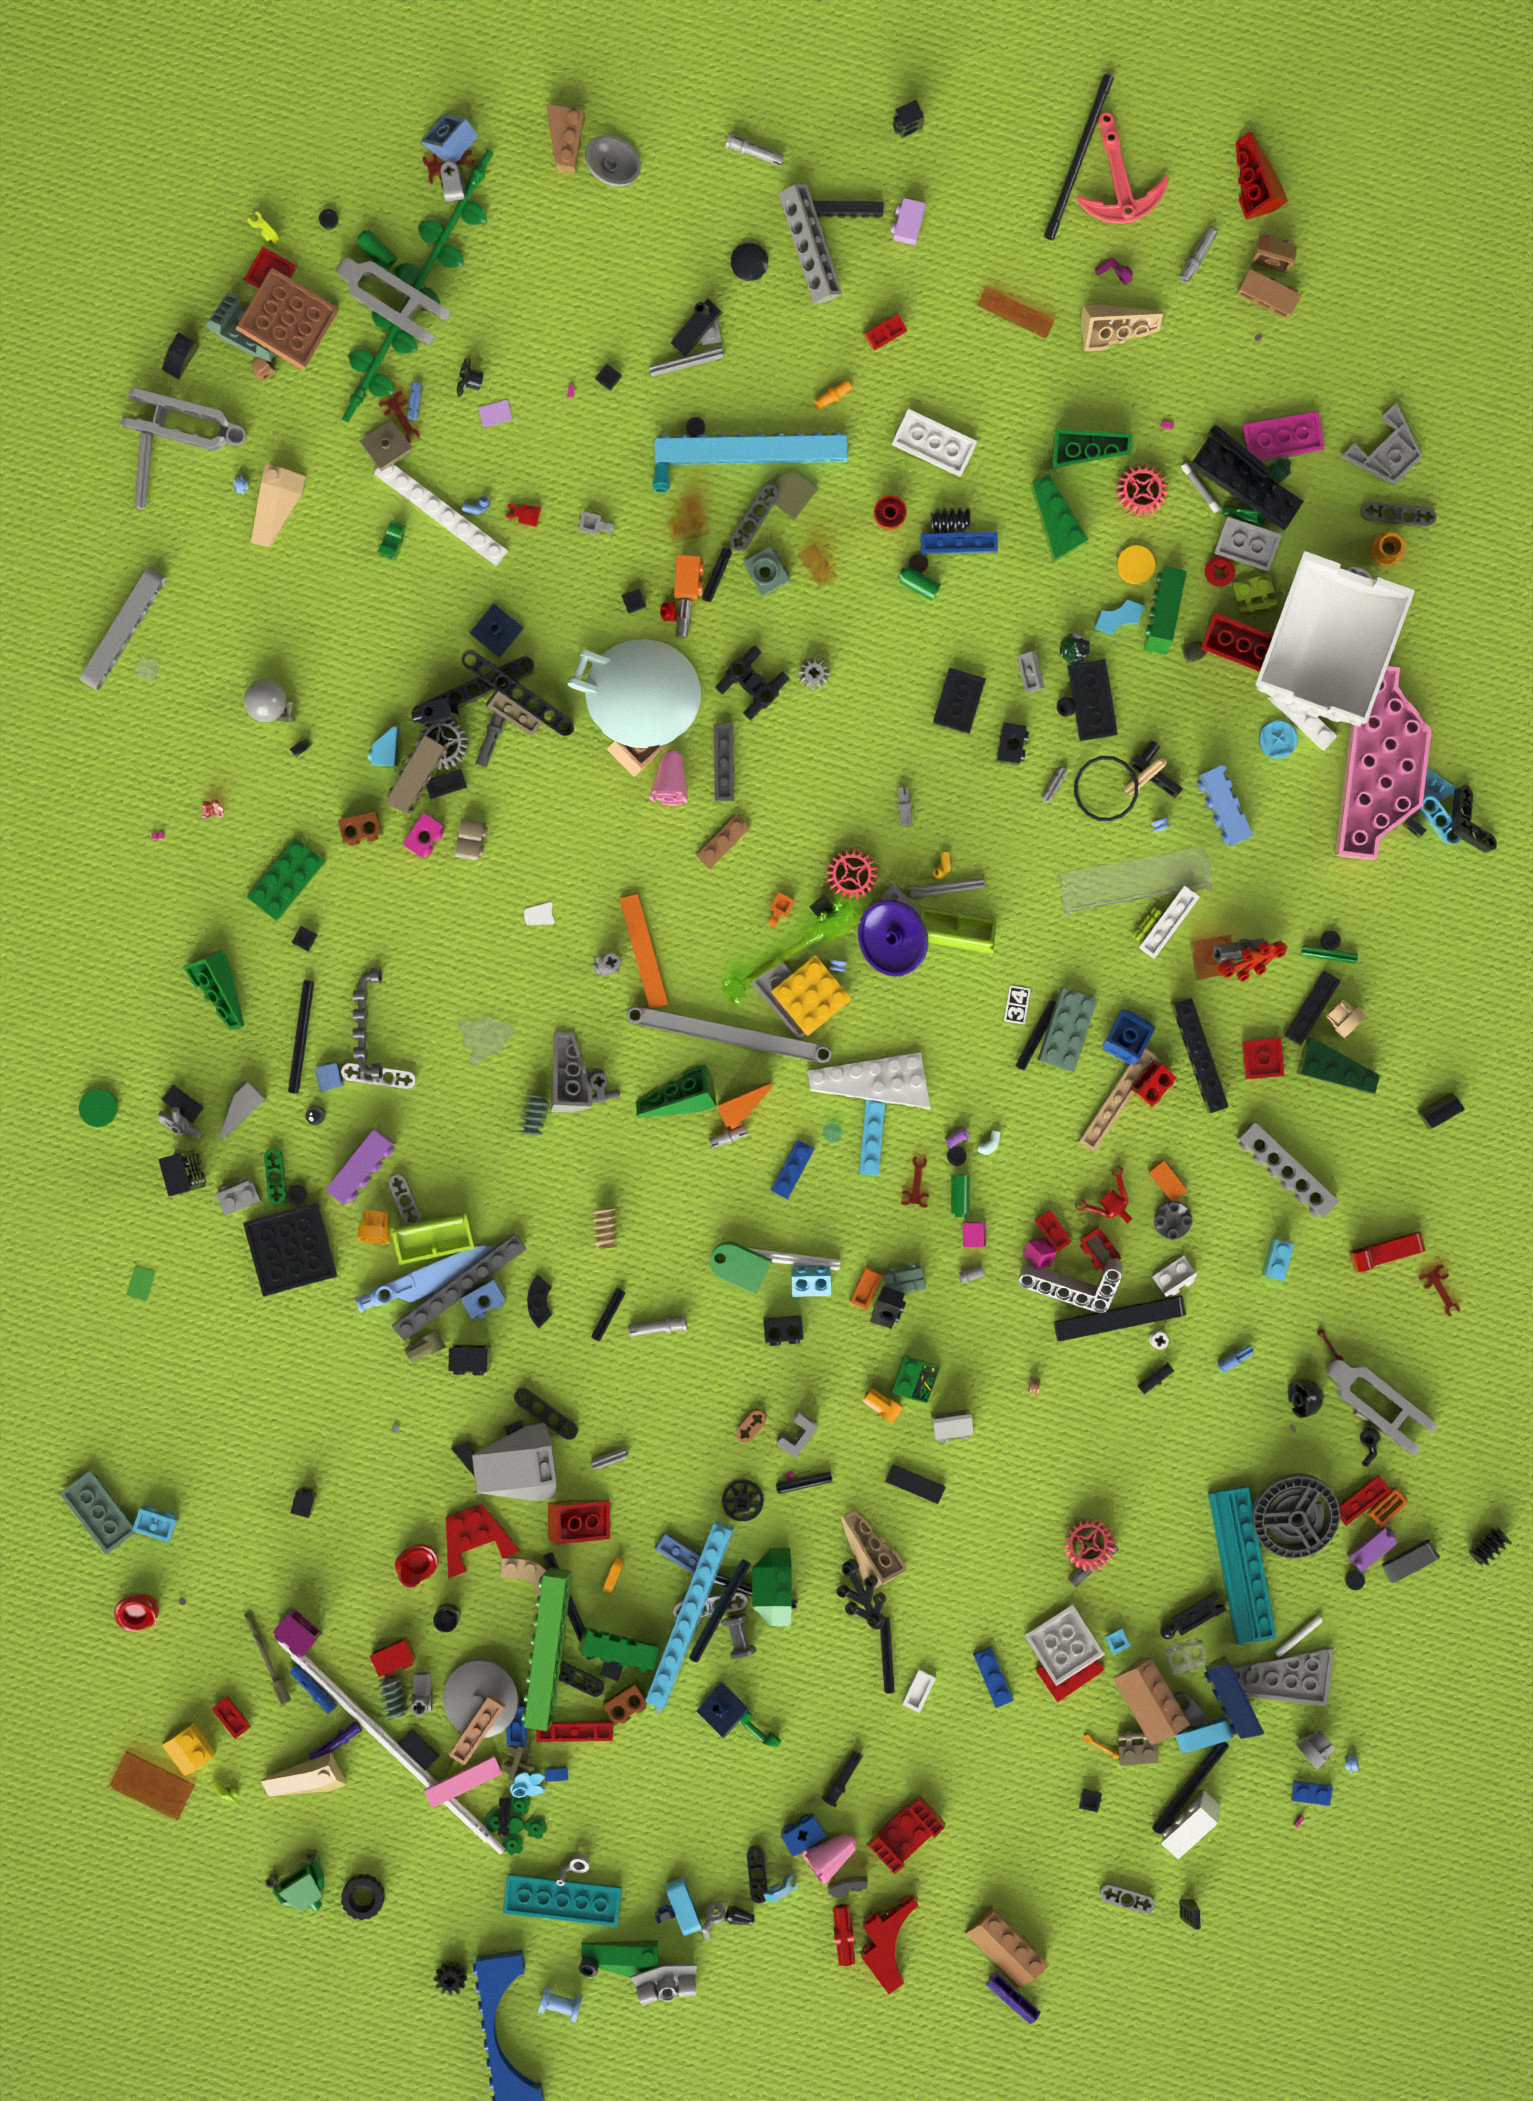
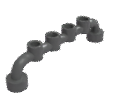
(360, 1033)

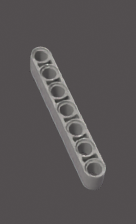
(122, 628)

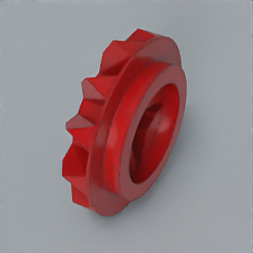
(1219, 562)

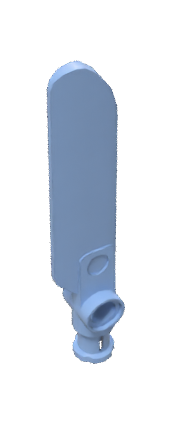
(424, 1280)

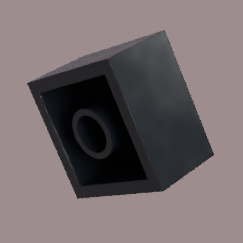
(469, 1359)

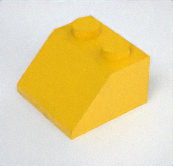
(189, 1749)

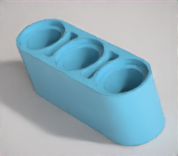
(1431, 815)
(1204, 1735)
(683, 1906)

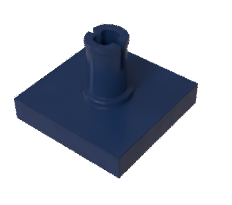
(496, 630)
(723, 1710)

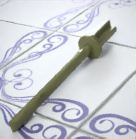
(278, 1684)

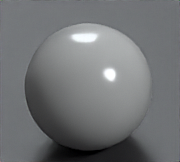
(265, 700)

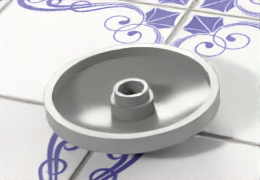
(470, 1687)

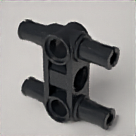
(752, 682)

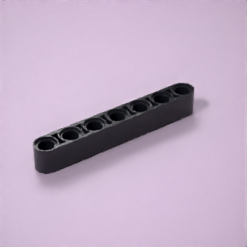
(512, 684)
(484, 690)
(1120, 1318)

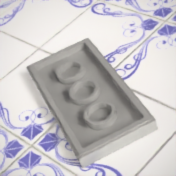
(769, 982)

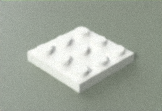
(1064, 1645)

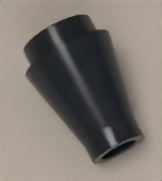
(738, 1916)

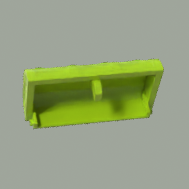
(959, 930)
(433, 1238)

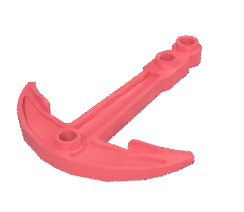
(1123, 194)

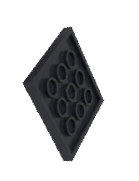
(290, 1249)

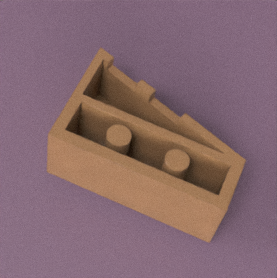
(566, 135)

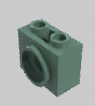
(768, 560)

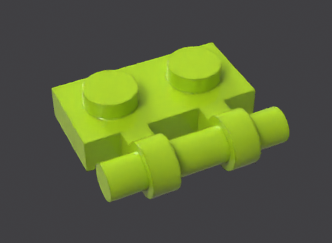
(1251, 589)

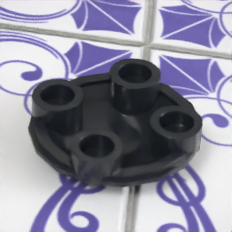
(749, 262)

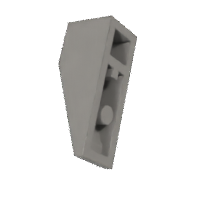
(242, 1105)

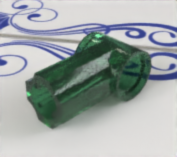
(1280, 469)

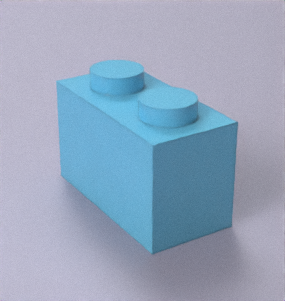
(1277, 1259)

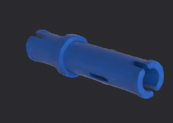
(313, 1689)

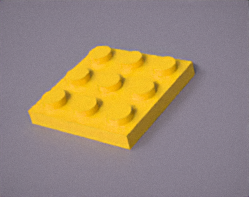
(811, 995)

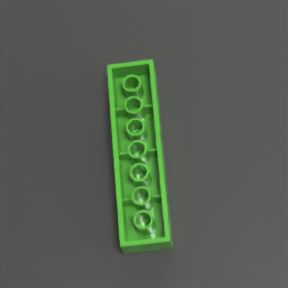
(548, 1648)

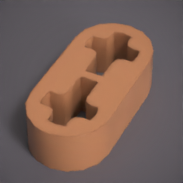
(754, 1429)

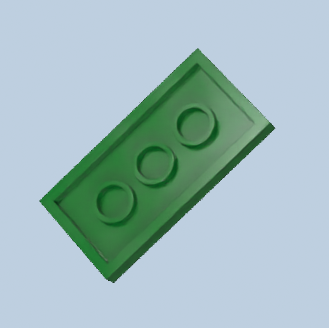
(286, 879)

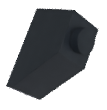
(179, 355)

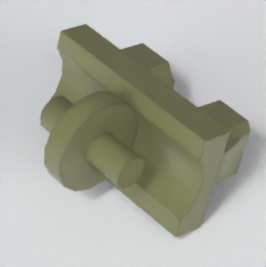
(521, 1761)

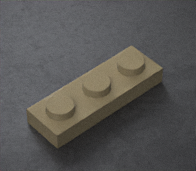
(513, 712)

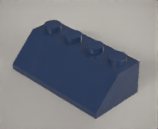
(1233, 1698)

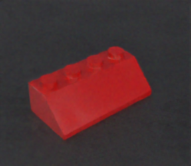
(1236, 642)

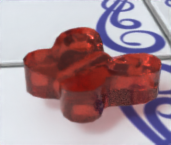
(211, 808)

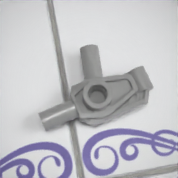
(178, 1123)

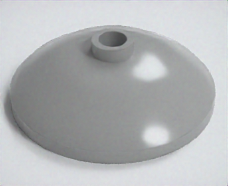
(613, 160)

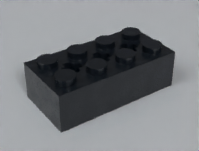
(182, 1172)

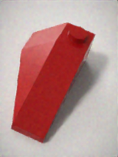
(1259, 184)

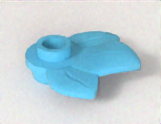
(527, 1784)

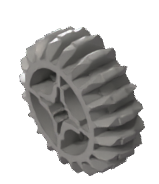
(451, 741)

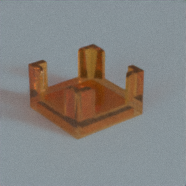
(1202, 956)

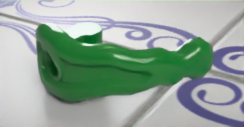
(1248, 515)

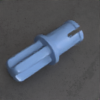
(1235, 1359)

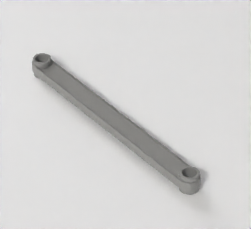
(729, 1034)

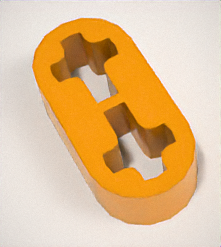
(613, 1575)

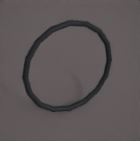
(1135, 789)

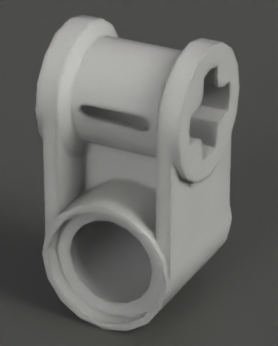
(452, 185)

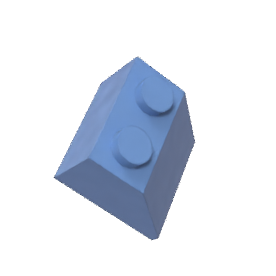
(450, 138)

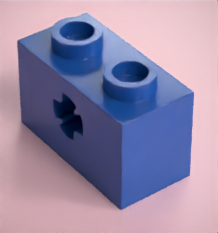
(797, 1843)

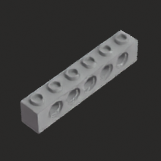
(810, 243)
(1326, 1199)

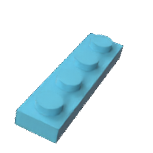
(872, 1137)

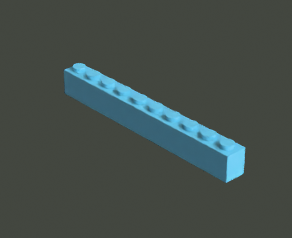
(751, 449)
(690, 1614)

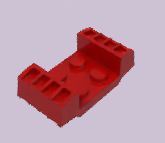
(906, 1833)

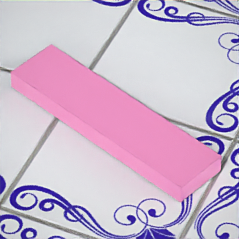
(462, 1781)

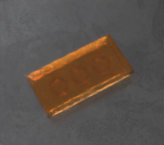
(152, 1785)

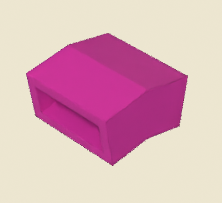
(974, 1234)

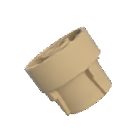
(1345, 1017)

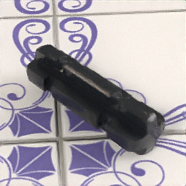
(504, 1817)

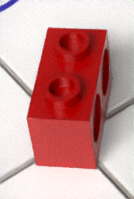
(1150, 1080)

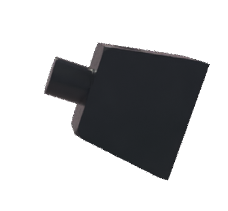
(443, 711)

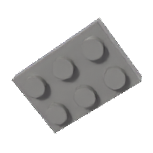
(1247, 543)

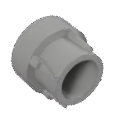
(1316, 1748)

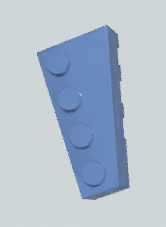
(1224, 806)

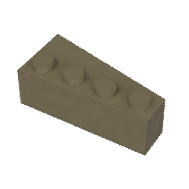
(415, 774)

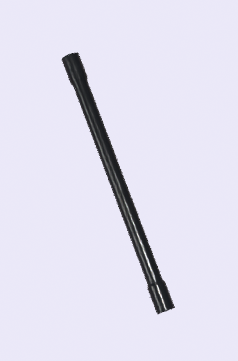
(1054, 222)

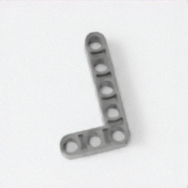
(1075, 1288)

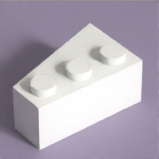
(1191, 1825)

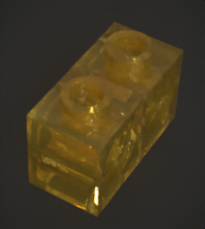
(817, 566)

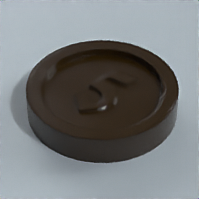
(919, 563)

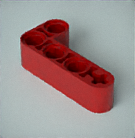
(1387, 1251)

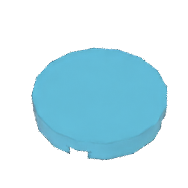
(1278, 739)

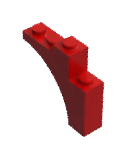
(884, 1933)

